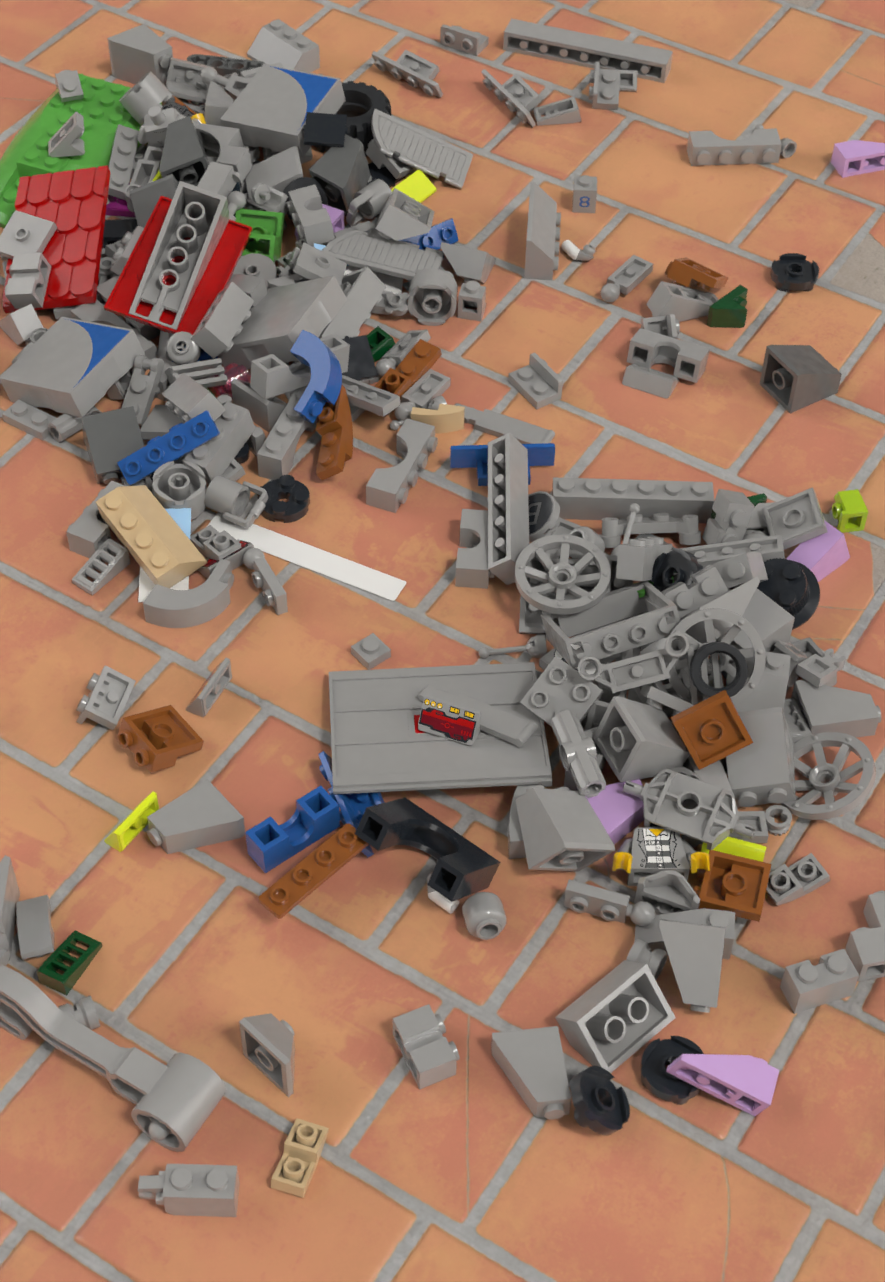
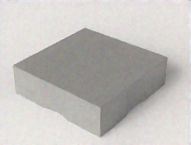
(282, 317)

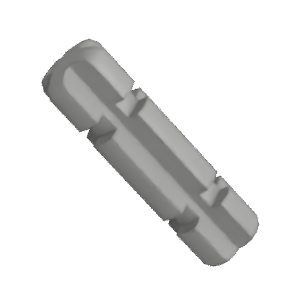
(282, 271)

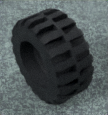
(359, 108)

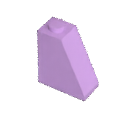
(822, 553)
(618, 810)

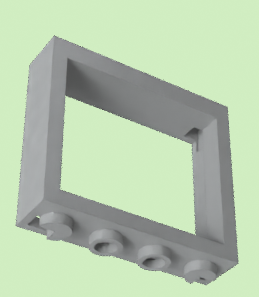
(617, 637)

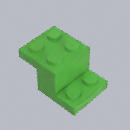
(266, 232)

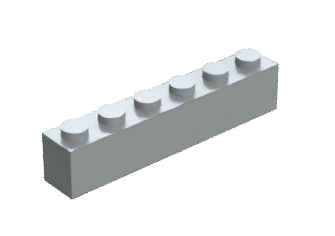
(612, 498)
(507, 505)

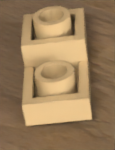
(445, 419)
(299, 1158)

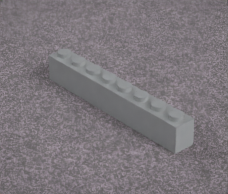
(586, 49)

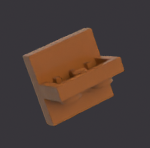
(712, 729)

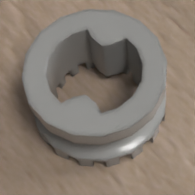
(785, 816)

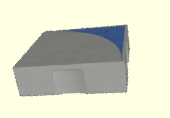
(276, 106)
(72, 366)

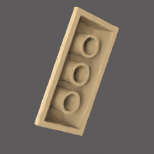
(150, 534)

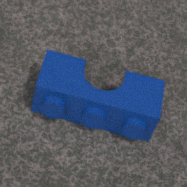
(274, 843)

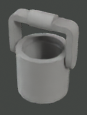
(368, 202)
(233, 498)

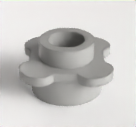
(397, 304)

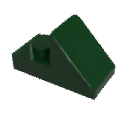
(729, 310)

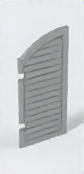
(420, 149)
(383, 255)

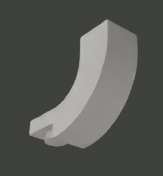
(190, 607)

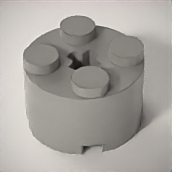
(143, 95)
(432, 296)
(180, 487)

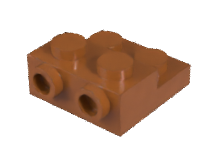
(690, 273)
(158, 737)
(734, 885)

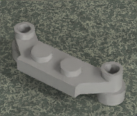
(659, 523)
(638, 669)

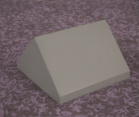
(262, 411)

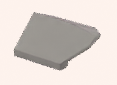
(667, 892)

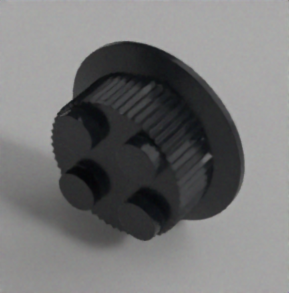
(792, 588)

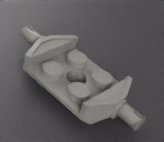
(708, 822)

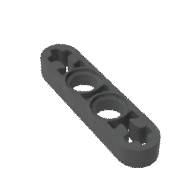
(225, 65)

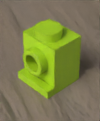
(849, 511)

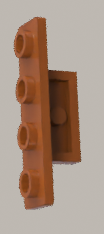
(312, 871)

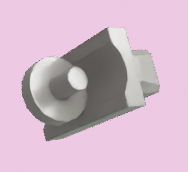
(268, 199)

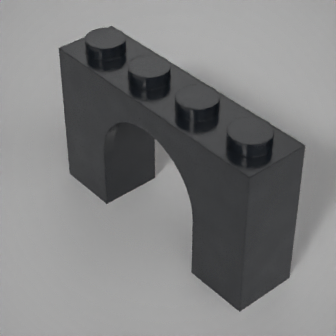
(460, 865)

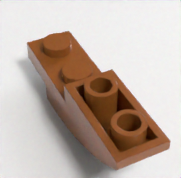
(411, 369)
(337, 436)

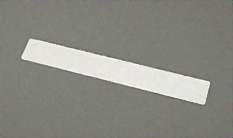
(313, 558)

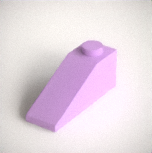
(858, 157)
(736, 1079)

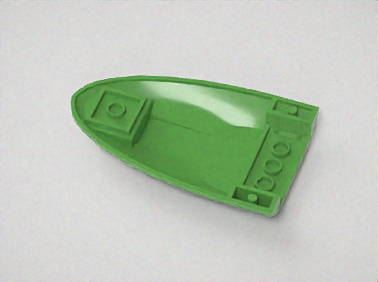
(29, 149)

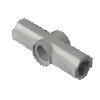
(578, 753)

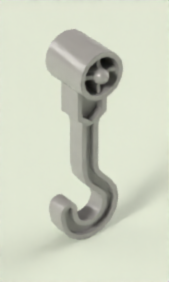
(168, 1098)

